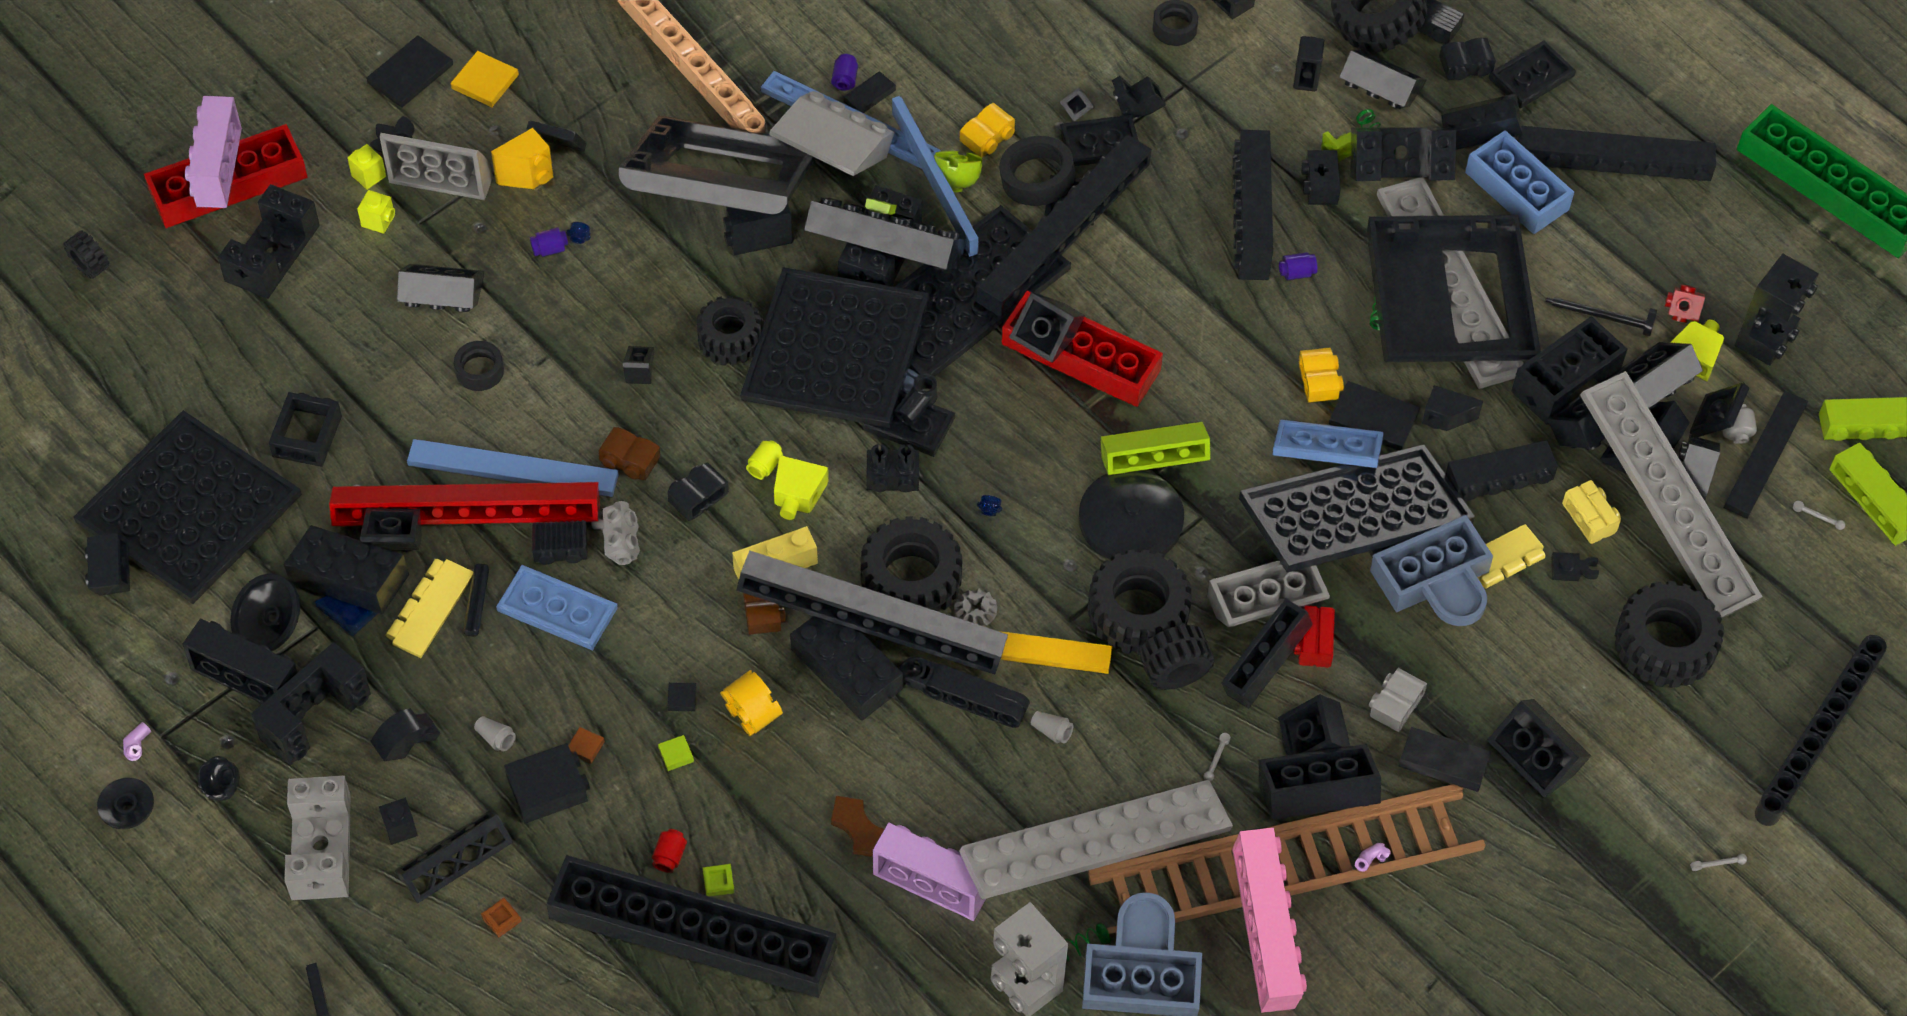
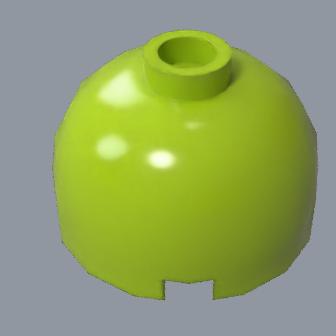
(959, 169)

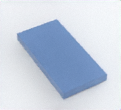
(1328, 443)
(557, 607)

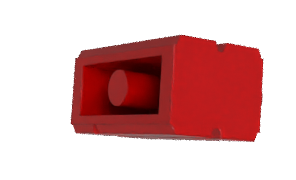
(1318, 642)

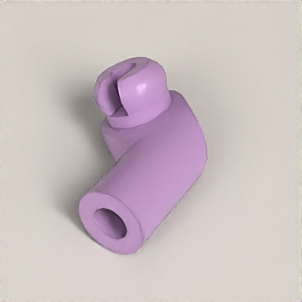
(132, 742)
(1367, 856)

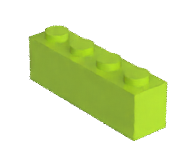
(1864, 418)
(1155, 448)
(1873, 490)

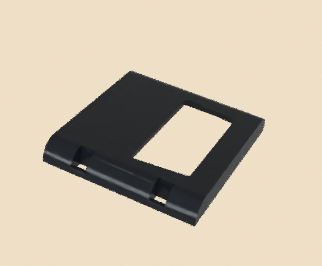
(649, 171)
(1415, 294)

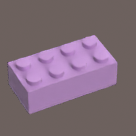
(213, 151)
(926, 870)

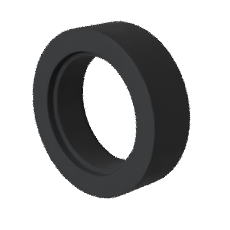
(1037, 193)

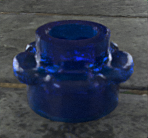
(579, 232)
(990, 505)

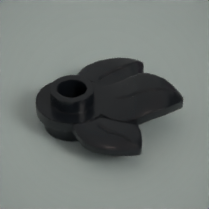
(403, 128)

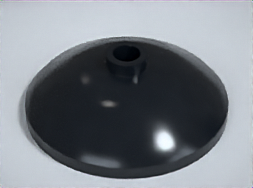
(266, 610)

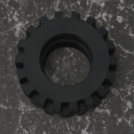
(724, 314)
(1176, 657)

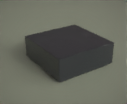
(681, 696)

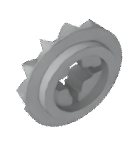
(981, 617)

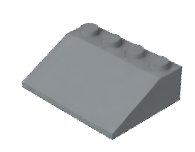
(833, 133)
(436, 166)

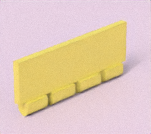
(1509, 553)
(435, 604)

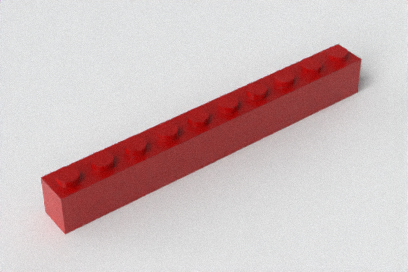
(471, 502)

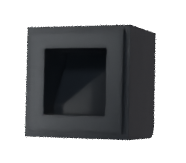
(1077, 104)

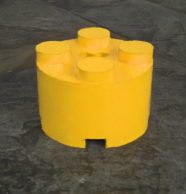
(751, 702)

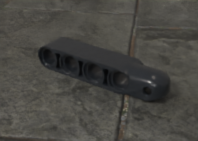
(965, 691)

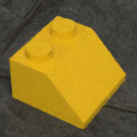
(523, 161)

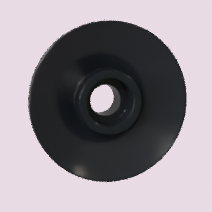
(123, 793)

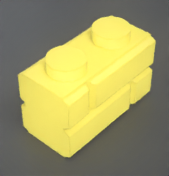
(1591, 511)

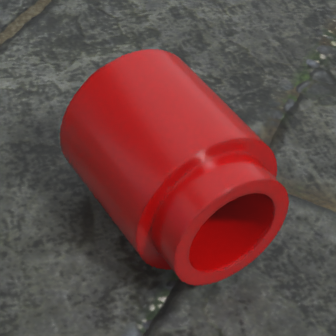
(669, 850)

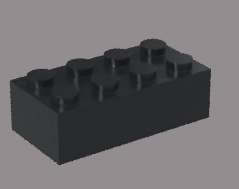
(346, 569)
(236, 661)
(847, 664)
(1319, 781)

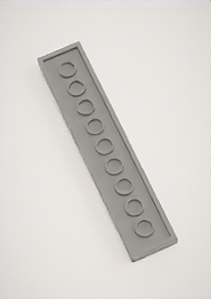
(1470, 307)
(1670, 494)
(1095, 839)

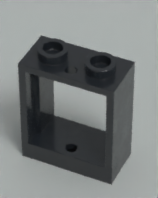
(300, 450)

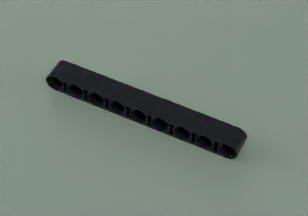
(1816, 738)

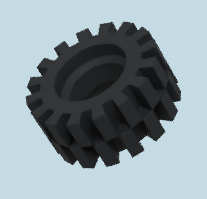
(86, 254)

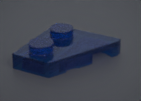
(346, 615)

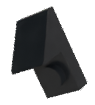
(638, 365)

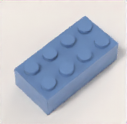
(1519, 182)

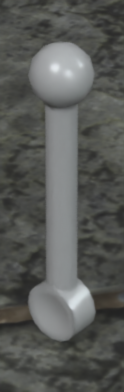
(1798, 506)
(1224, 739)
(1697, 865)

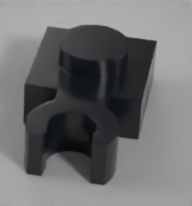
(1570, 567)

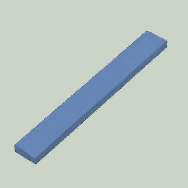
(789, 91)
(934, 175)
(507, 466)

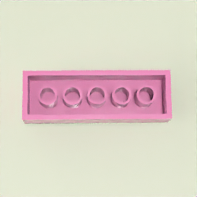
(1268, 920)

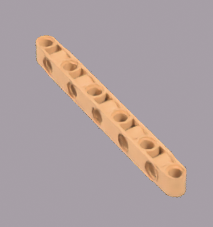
(695, 64)

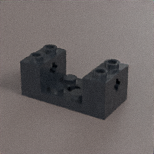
(1429, 153)
(286, 225)
(871, 265)
(1771, 313)
(1549, 380)
(280, 716)

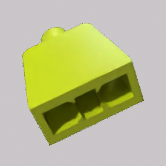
(1705, 344)
(798, 486)

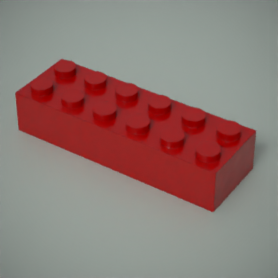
(260, 161)
(1099, 358)

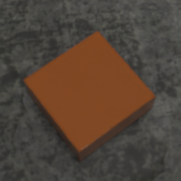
(586, 744)
(501, 917)

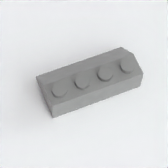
(1261, 591)

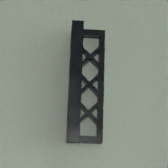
(448, 847)

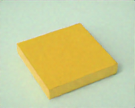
(484, 79)

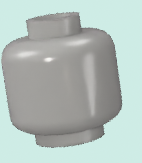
(1743, 427)

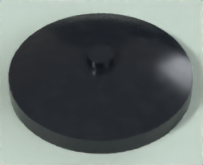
(1131, 513)

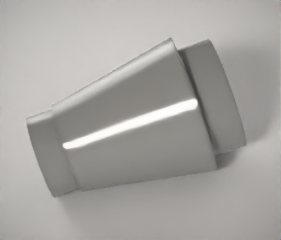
(1053, 726)
(495, 733)

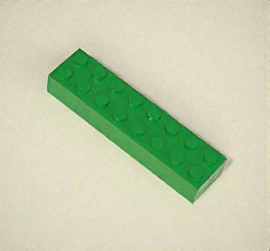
(1828, 177)

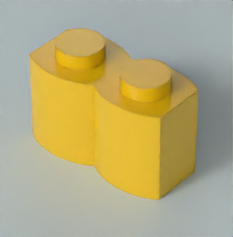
(987, 130)
(1320, 374)

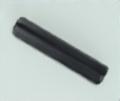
(476, 600)

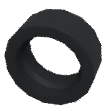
(1175, 36)
(474, 350)

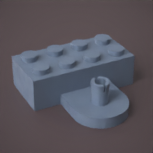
(1439, 568)
(1143, 967)

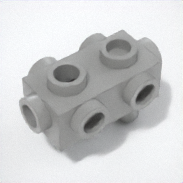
(619, 532)

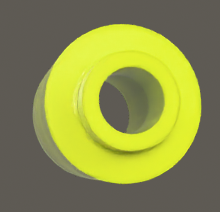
(764, 459)

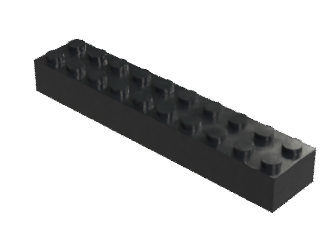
(692, 926)

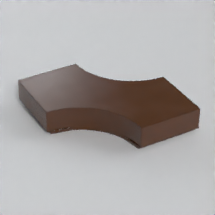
(850, 817)

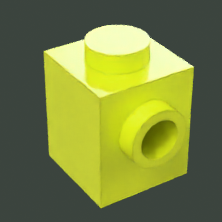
(366, 166)
(376, 211)

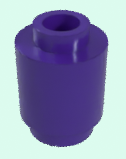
(844, 72)
(548, 242)
(1298, 266)

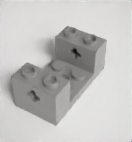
(318, 812)
(1032, 955)

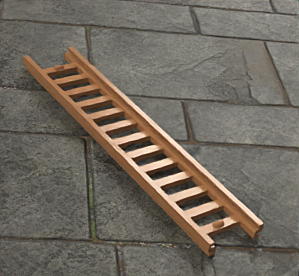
(1303, 829)

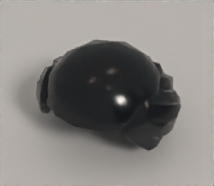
(218, 778)

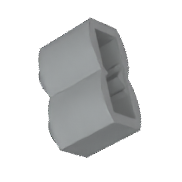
(1397, 700)

